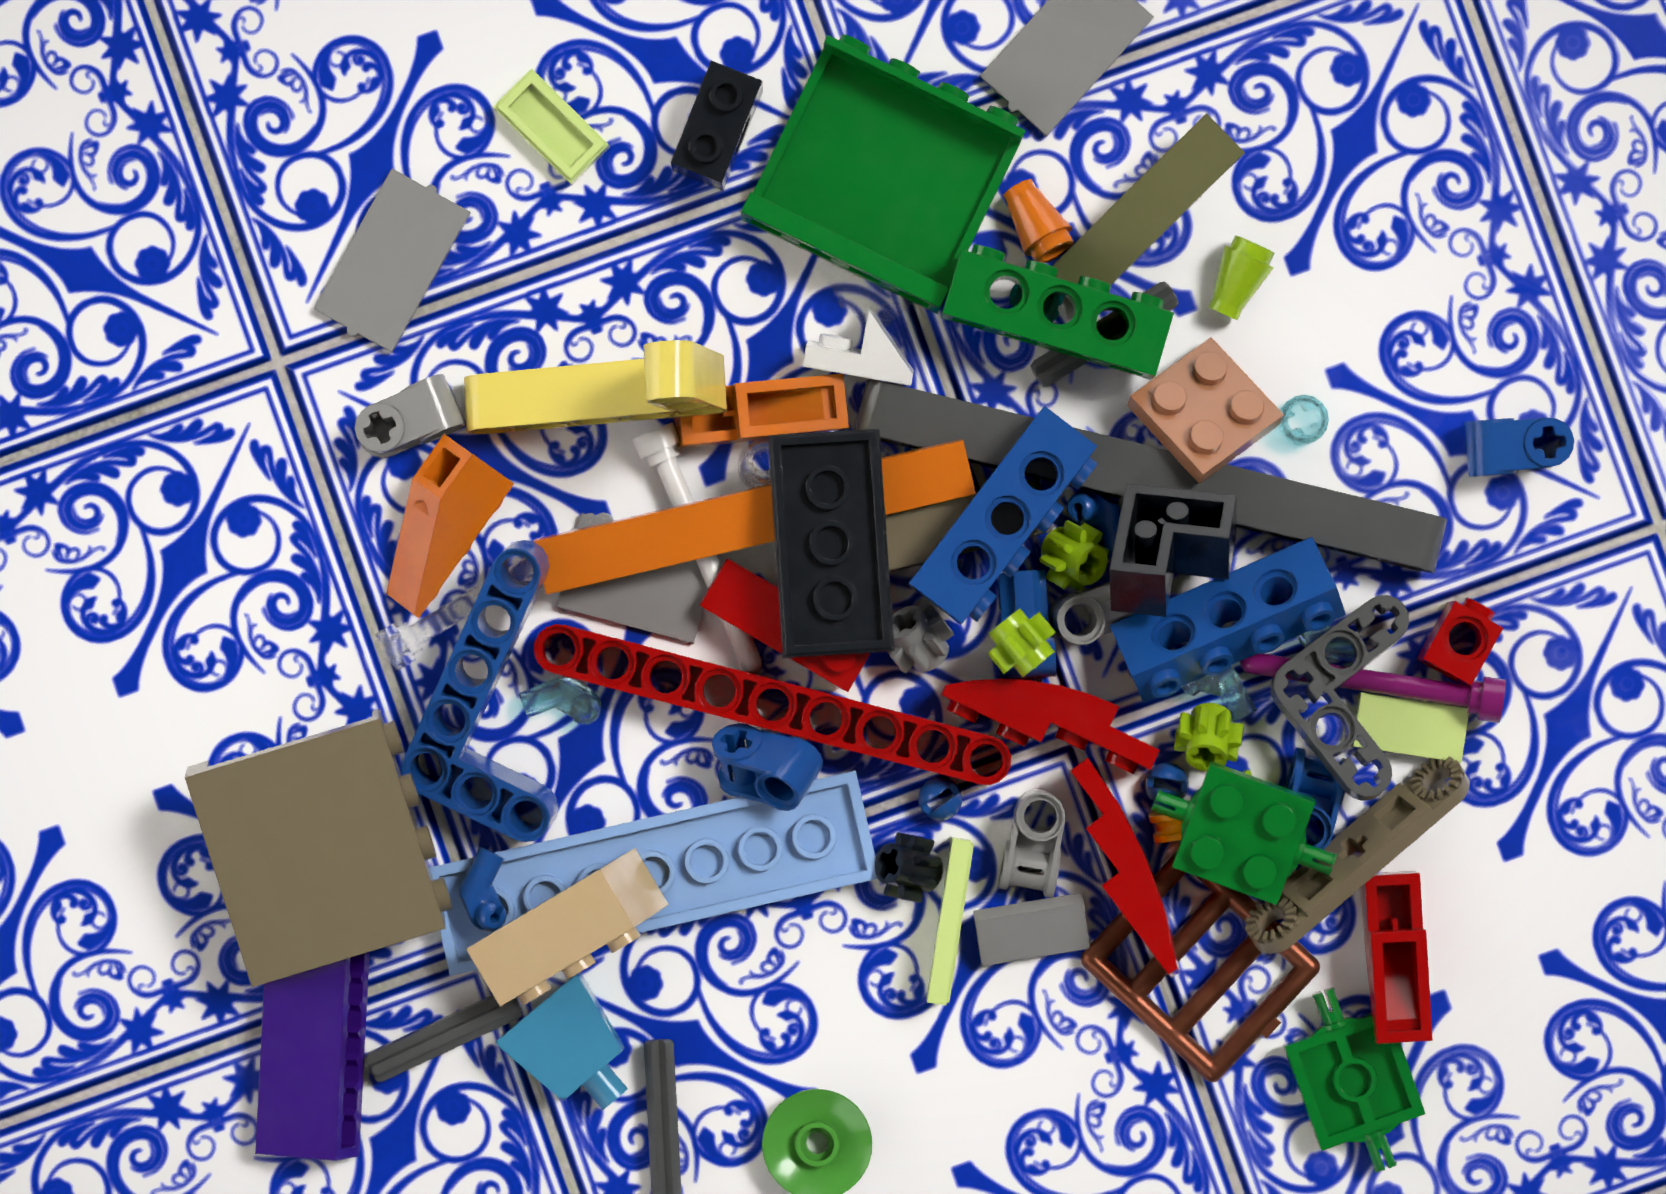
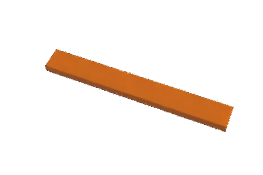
(732, 522)

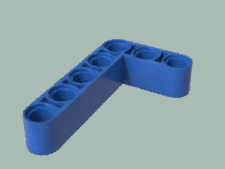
(472, 698)

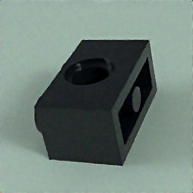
(717, 125)

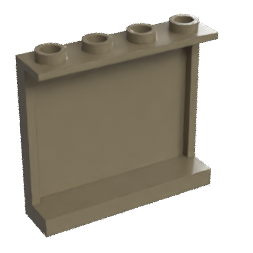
(318, 849)

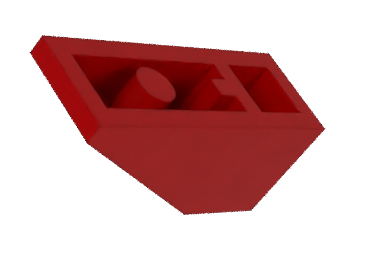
(754, 608)

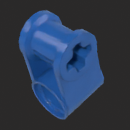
(1508, 446)
(769, 770)
(1326, 793)

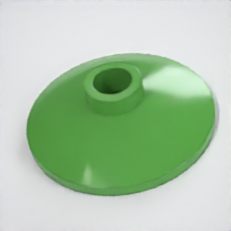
(812, 1172)

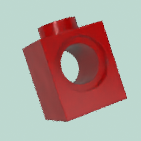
(1437, 650)

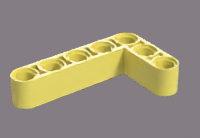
(669, 382)

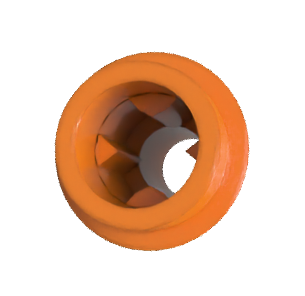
(1037, 222)

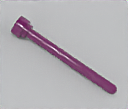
(1481, 698)

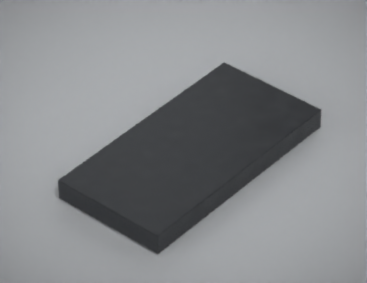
(830, 543)

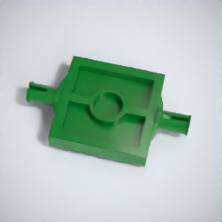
(1243, 832)
(1352, 1083)

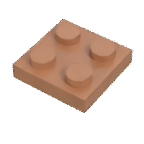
(1205, 410)

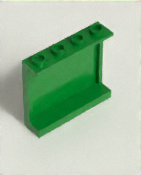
(883, 172)

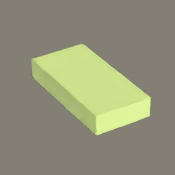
(551, 127)
(1413, 726)

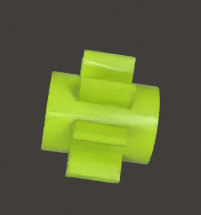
(1074, 555)
(1021, 642)
(1208, 736)

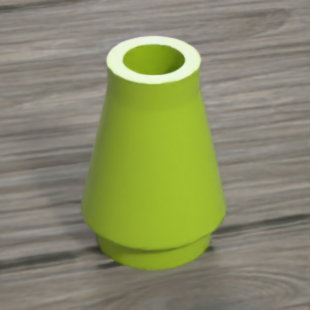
(1240, 275)

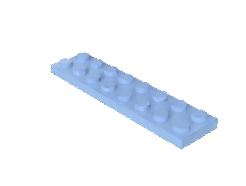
(700, 857)

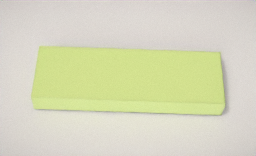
(949, 921)

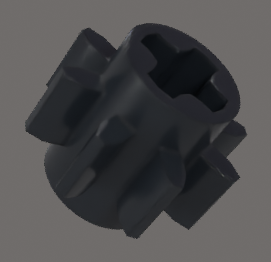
(908, 867)

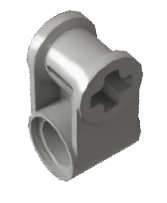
(420, 414)
(1033, 847)

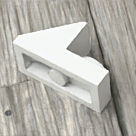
(877, 360)

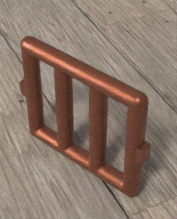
(1175, 1030)

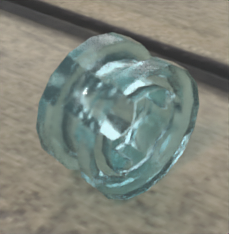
(1308, 404)

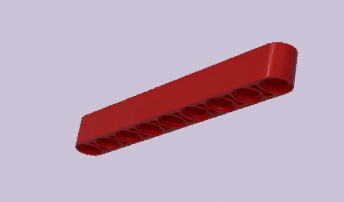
(744, 704)

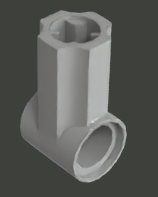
(1100, 614)

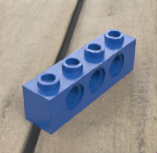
(1045, 439)
(1246, 597)

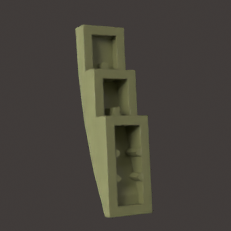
(1151, 204)

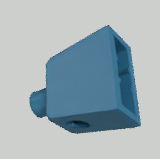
(568, 1044)

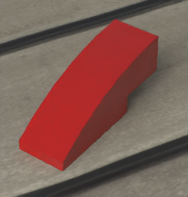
(1396, 957)

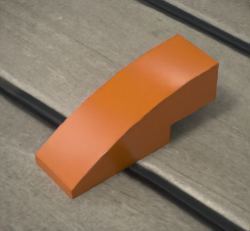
(770, 409)

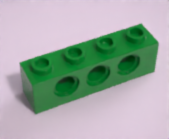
(1134, 353)

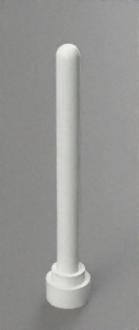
(661, 451)

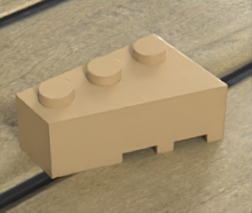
(568, 929)

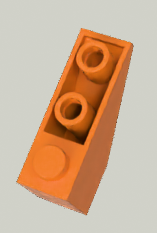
(443, 516)

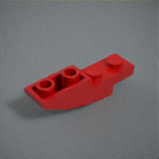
(1030, 706)

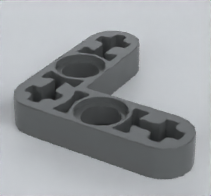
(1326, 679)

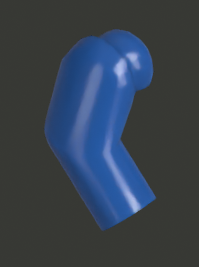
(1098, 512)
(479, 893)

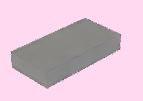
(1031, 929)

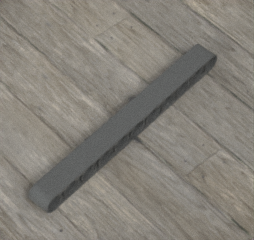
(1263, 500)

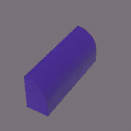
(313, 1062)

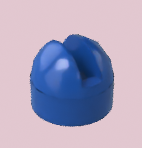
(1167, 771)
(932, 789)

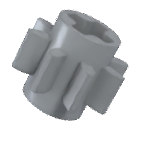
(919, 638)

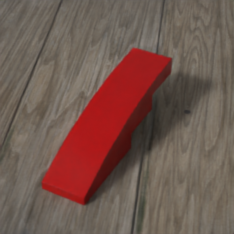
(1134, 886)

